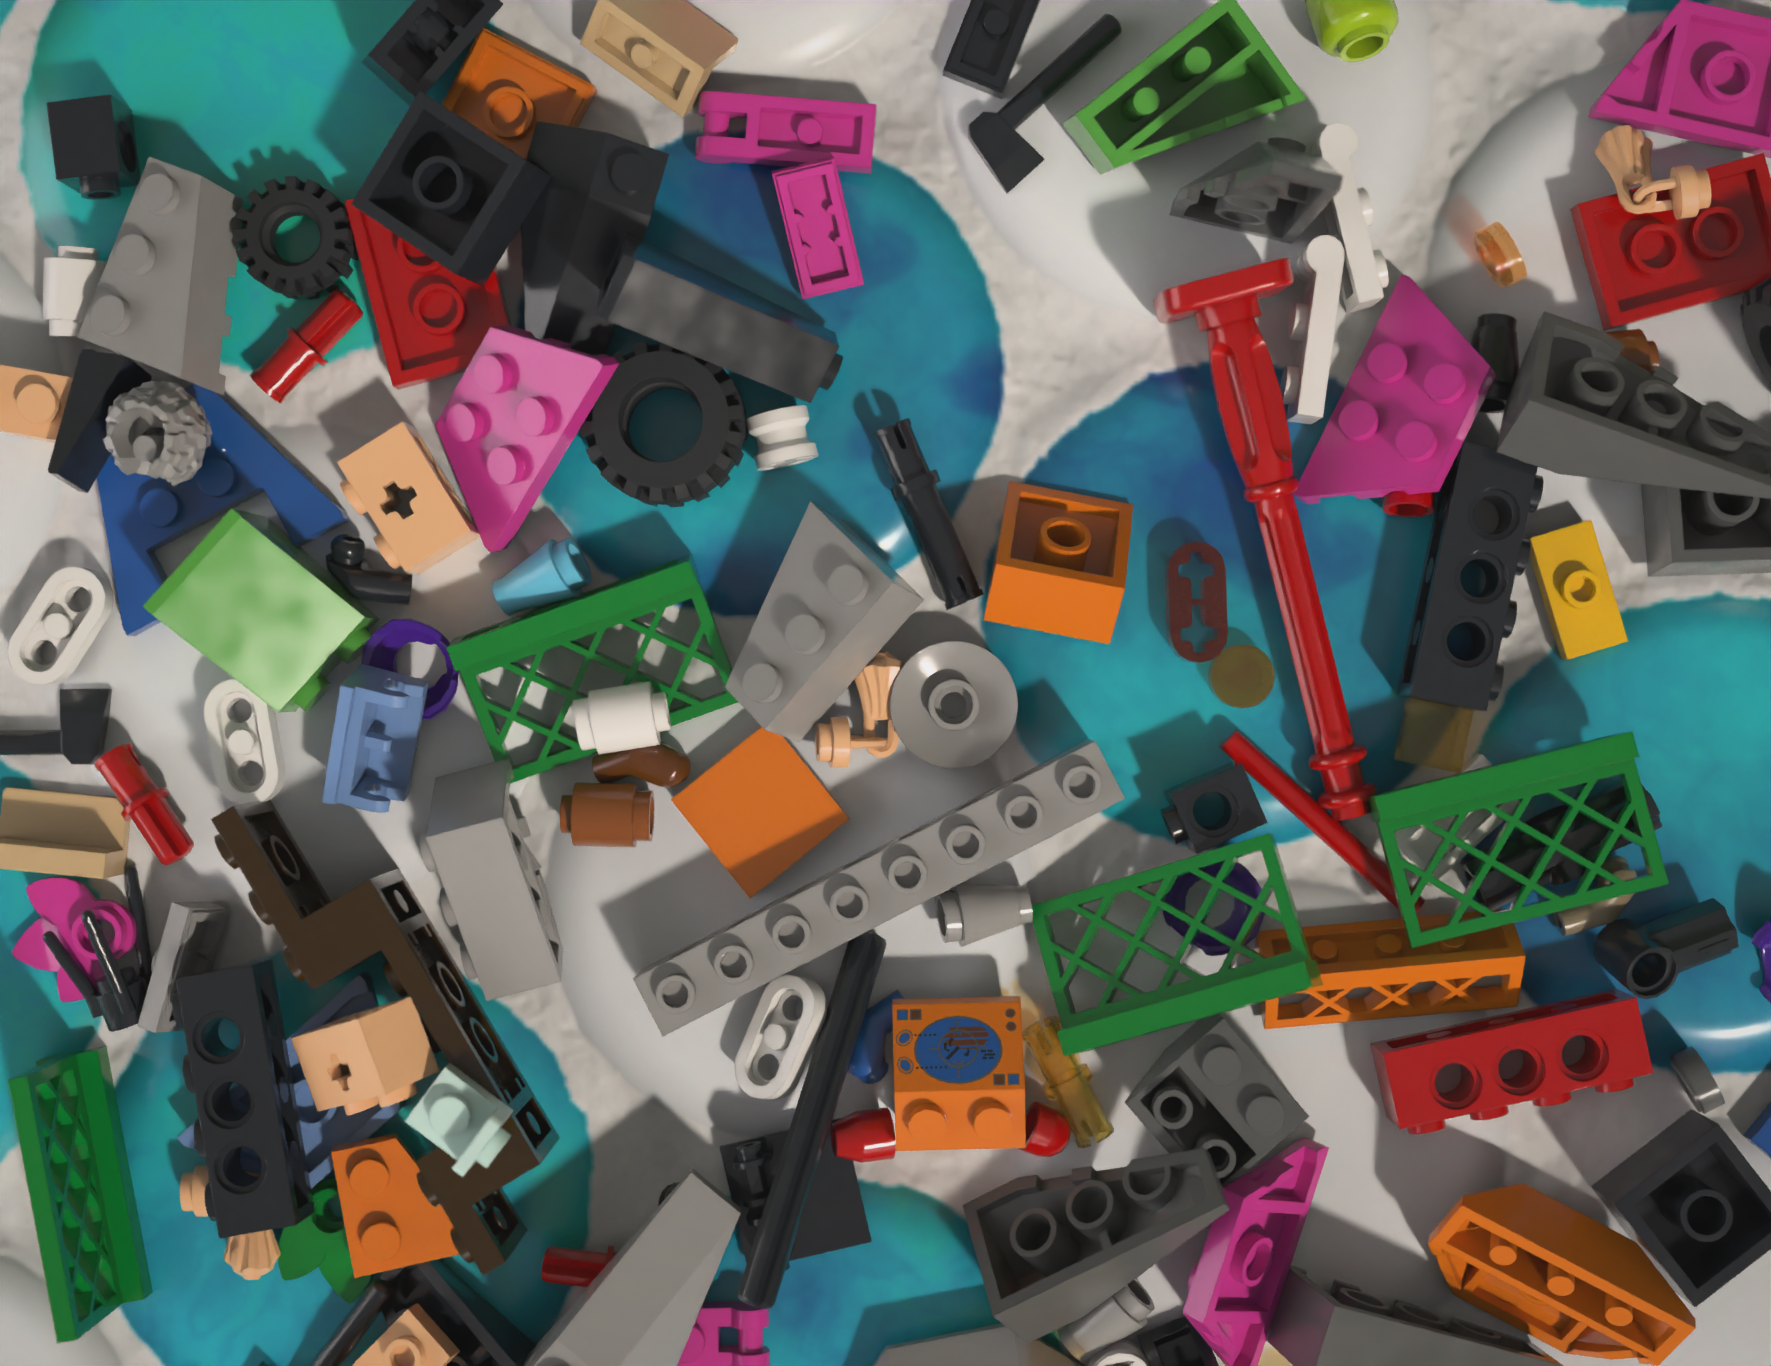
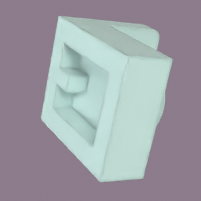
(462, 1119)

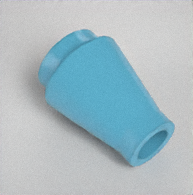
(545, 577)

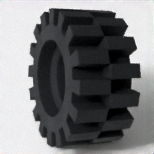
(259, 233)

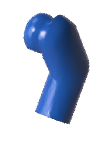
(868, 1055)

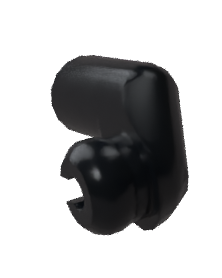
(360, 578)

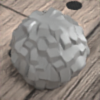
(158, 432)

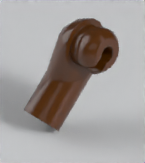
(655, 764)

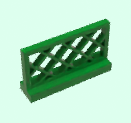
(576, 618)
(1505, 783)
(1191, 999)
(80, 1189)

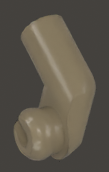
(1598, 913)

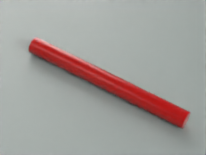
(1312, 815)

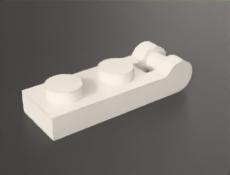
(1347, 220)
(1313, 328)

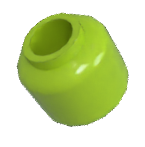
(1352, 27)

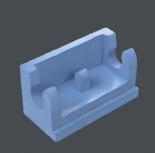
(374, 739)

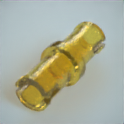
(1067, 1083)

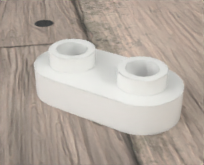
(58, 620)
(238, 743)
(780, 1035)

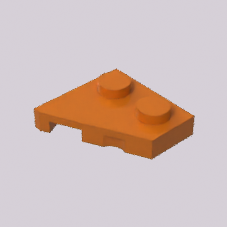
(385, 1210)

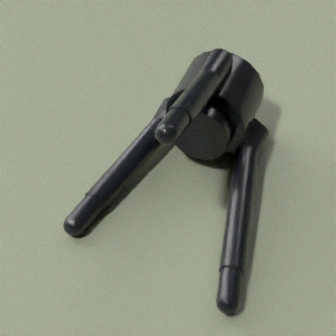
(120, 990)

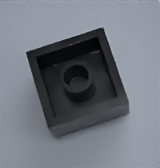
(450, 189)
(1691, 1206)

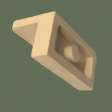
(659, 46)
(62, 833)

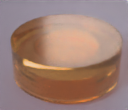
(1500, 255)
(1241, 676)

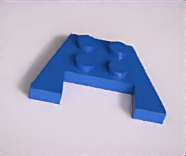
(237, 466)

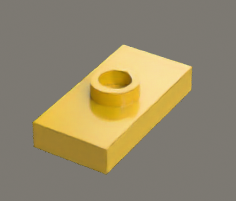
(1576, 590)

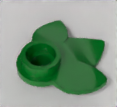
(322, 1244)

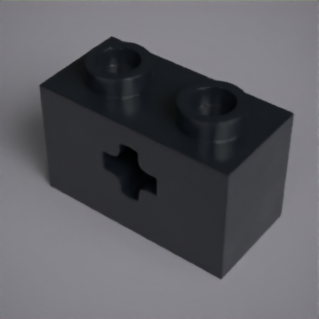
(427, 43)

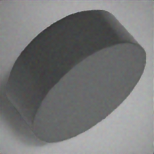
(1696, 1080)

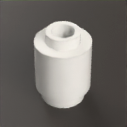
(69, 288)
(621, 718)

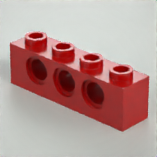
(1611, 1059)

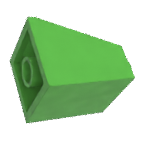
(263, 611)

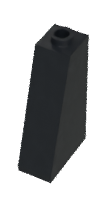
(716, 320)

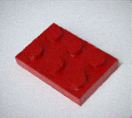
(1667, 264)
(422, 310)

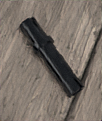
(927, 513)

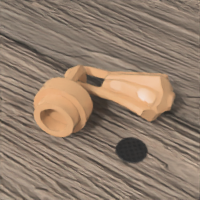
(1628, 161)
(874, 686)
(247, 1254)

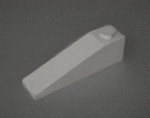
(651, 1289)

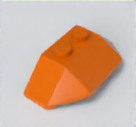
(1559, 1276)

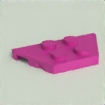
(1698, 80)
(1401, 406)
(515, 423)
(1251, 1252)

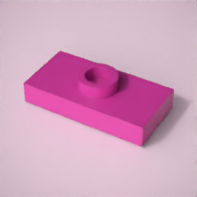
(818, 227)

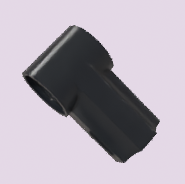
(1652, 954)

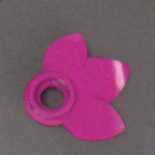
(61, 906)

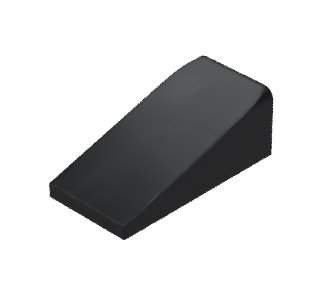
(79, 442)

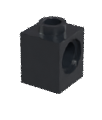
(94, 145)
(1240, 803)

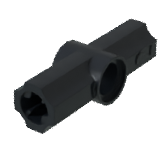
(1582, 837)

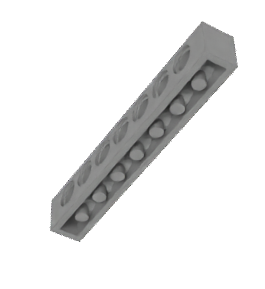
(878, 886)

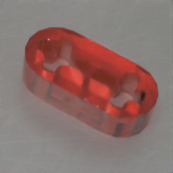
(1212, 602)

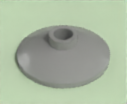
(988, 711)

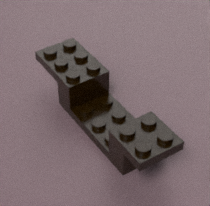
(386, 917)

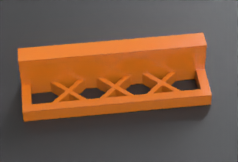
(1380, 958)

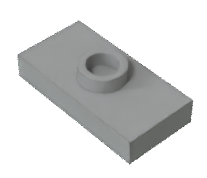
(185, 949)

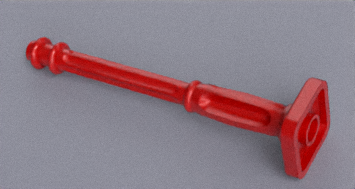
(1261, 449)

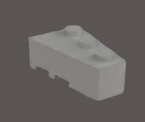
(169, 277)
(818, 625)
(491, 882)

